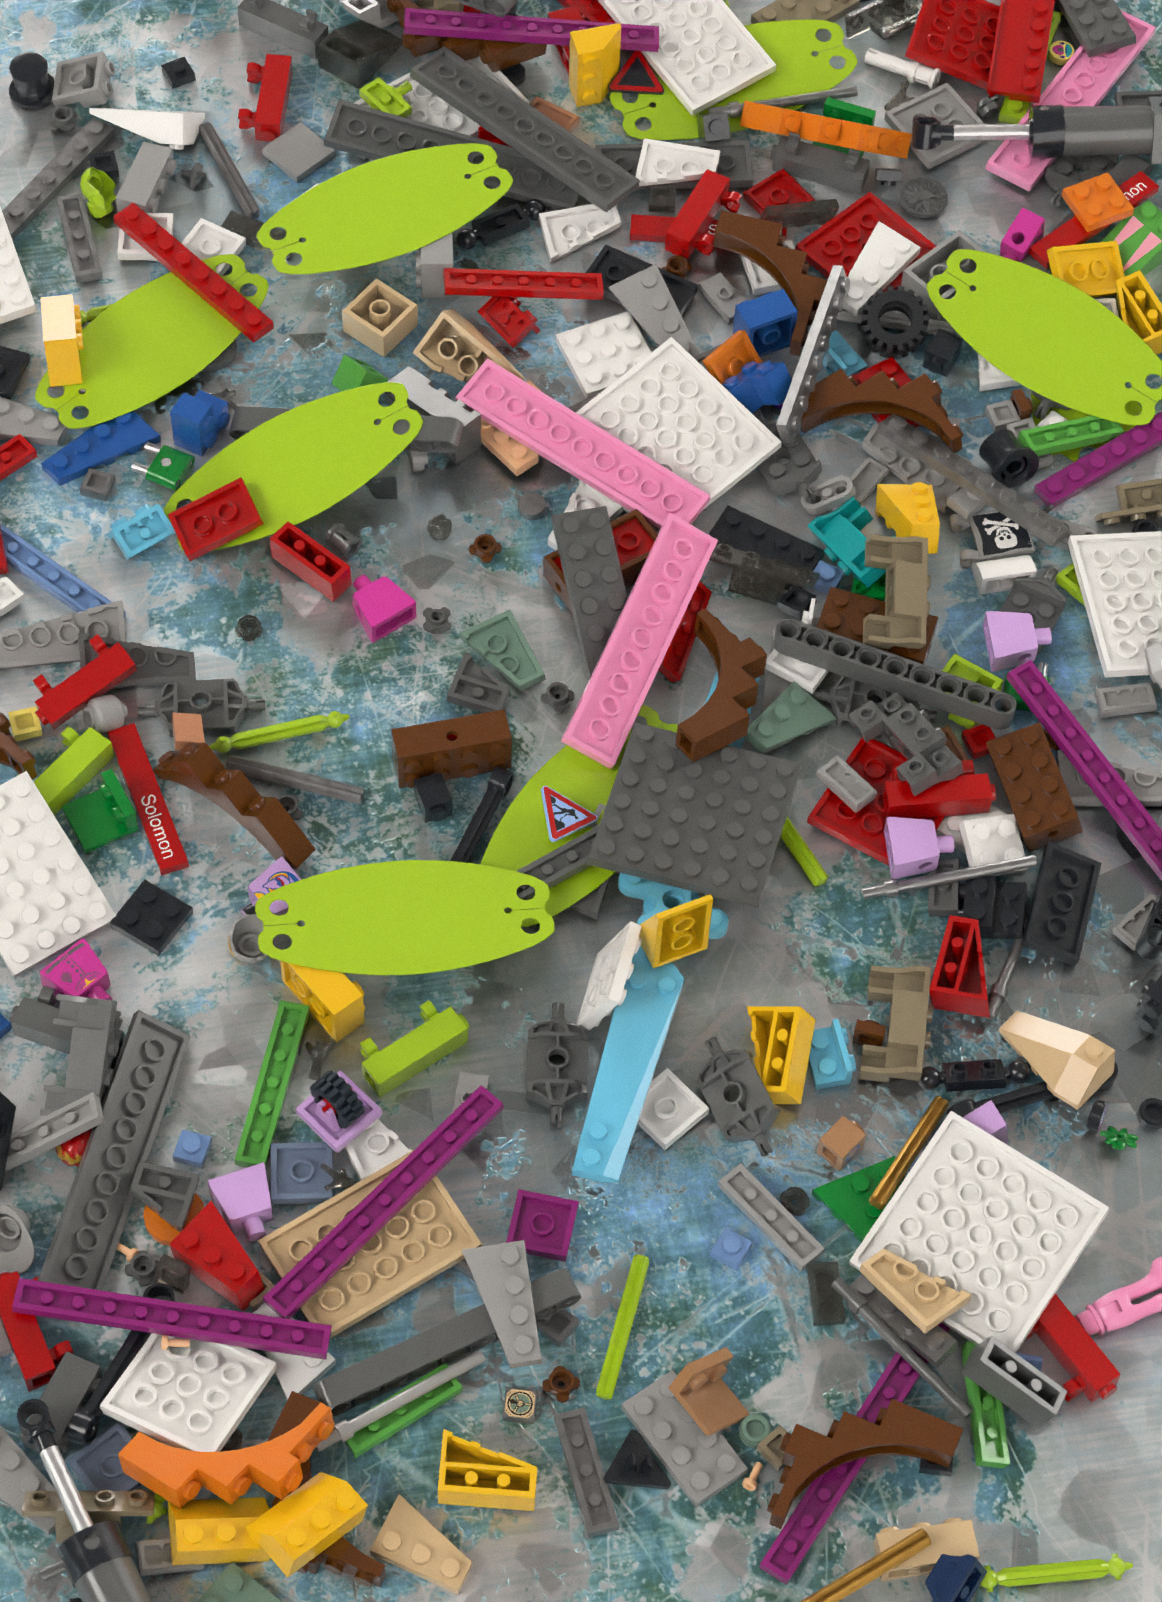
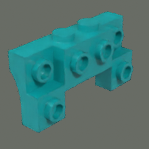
(845, 542)

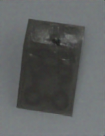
(357, 51)

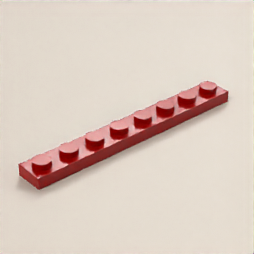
(193, 272)

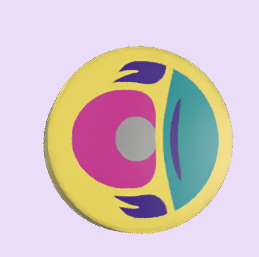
(1060, 52)

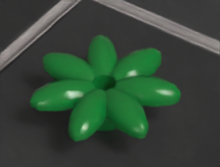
(1120, 1138)

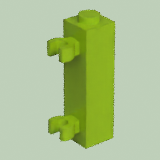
(74, 767)
(414, 1051)

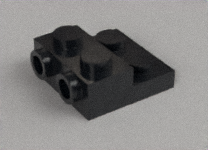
(996, 905)

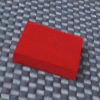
(776, 190)

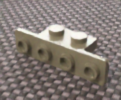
(1135, 501)
(100, 1505)

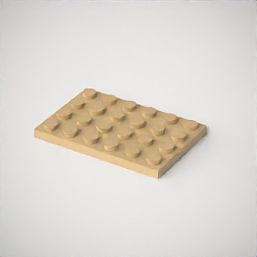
(404, 1254)

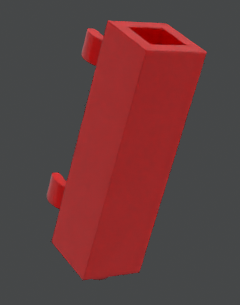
(273, 97)
(698, 213)
(89, 682)
(961, 796)
(26, 1339)
(1076, 1353)

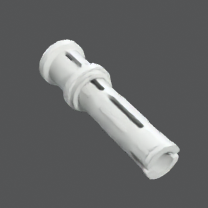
(912, 70)

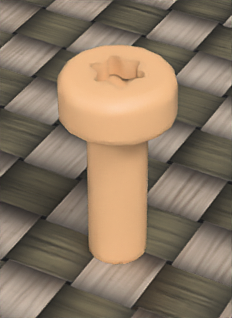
(126, 1251)
(165, 1342)
(750, 1483)

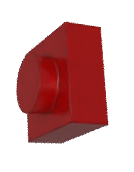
(976, 739)

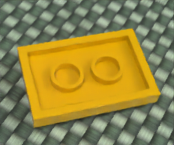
(1088, 266)

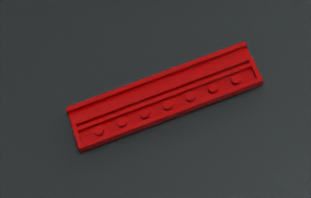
(1020, 49)

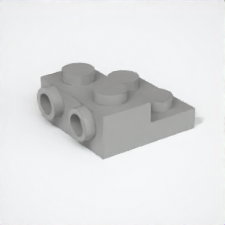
(83, 80)

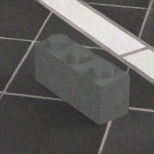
(1014, 1381)
(65, 1394)

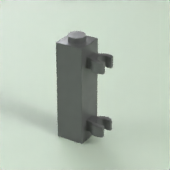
(283, 25)
(820, 164)
(34, 1022)

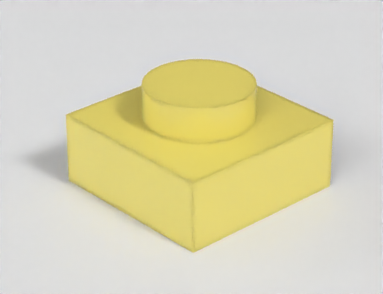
(25, 724)

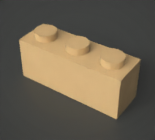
(950, 1538)

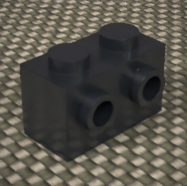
(1150, 1007)

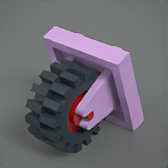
(337, 1110)

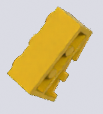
(782, 1049)

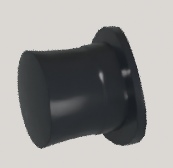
(31, 82)
(1007, 459)

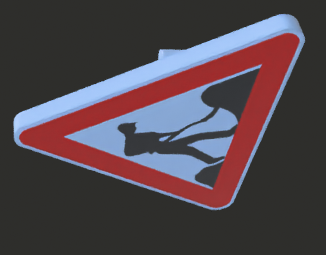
(563, 815)

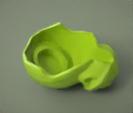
(99, 191)

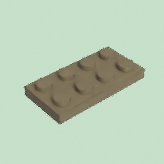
(805, 9)

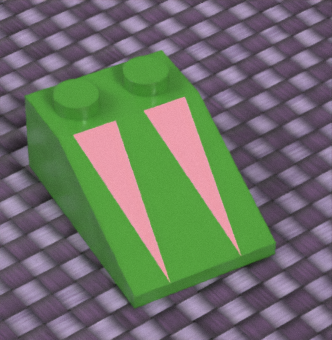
(1139, 239)

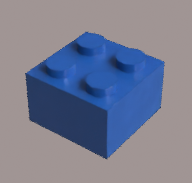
(767, 321)

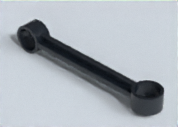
(497, 789)
(1018, 1098)
(86, 1422)

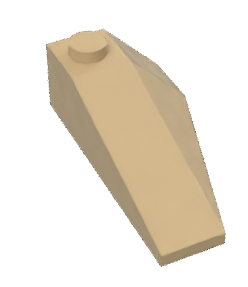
(458, 348)
(1064, 1058)

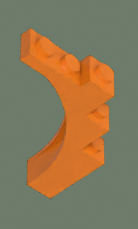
(826, 129)
(228, 1474)

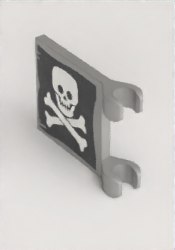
(994, 537)

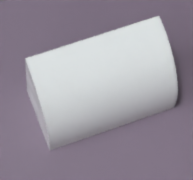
(1000, 573)

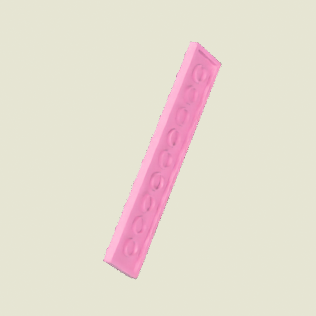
(1079, 83)
(580, 446)
(639, 641)

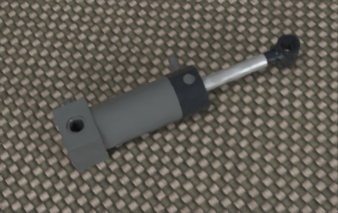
(1063, 131)
(97, 1554)

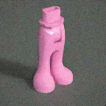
(1115, 1308)

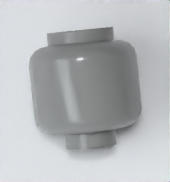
(105, 713)

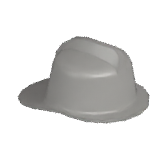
(15, 1240)

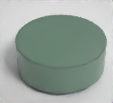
(754, 1429)

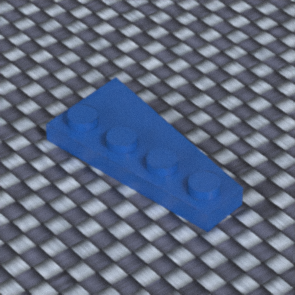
(100, 446)

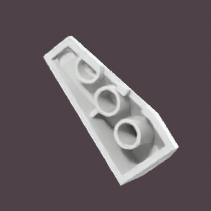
(163, 127)

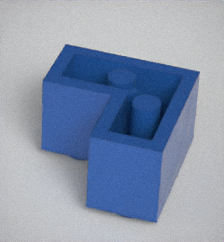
(760, 384)
(198, 421)

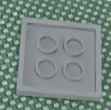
(946, 107)

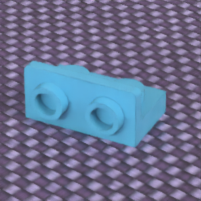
(842, 356)
(141, 531)
(829, 1057)

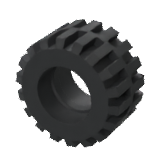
(894, 301)

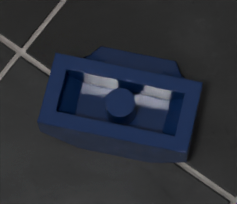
(955, 1578)

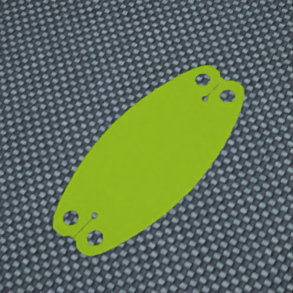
(796, 73)
(384, 208)
(1049, 336)
(148, 346)
(308, 456)
(523, 828)
(404, 917)

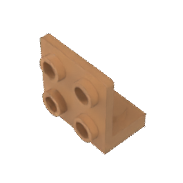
(706, 1394)

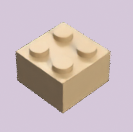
(380, 317)

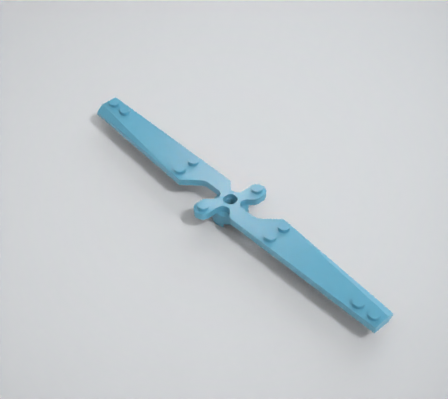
(635, 1035)

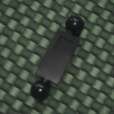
(500, 224)
(974, 1075)

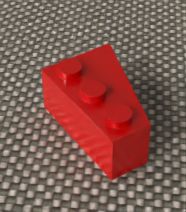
(959, 971)
(218, 1257)

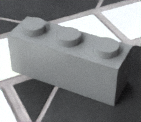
(147, 178)

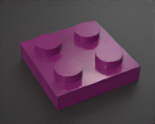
(543, 1224)

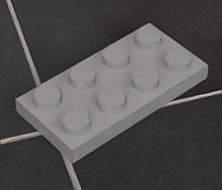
(695, 1461)

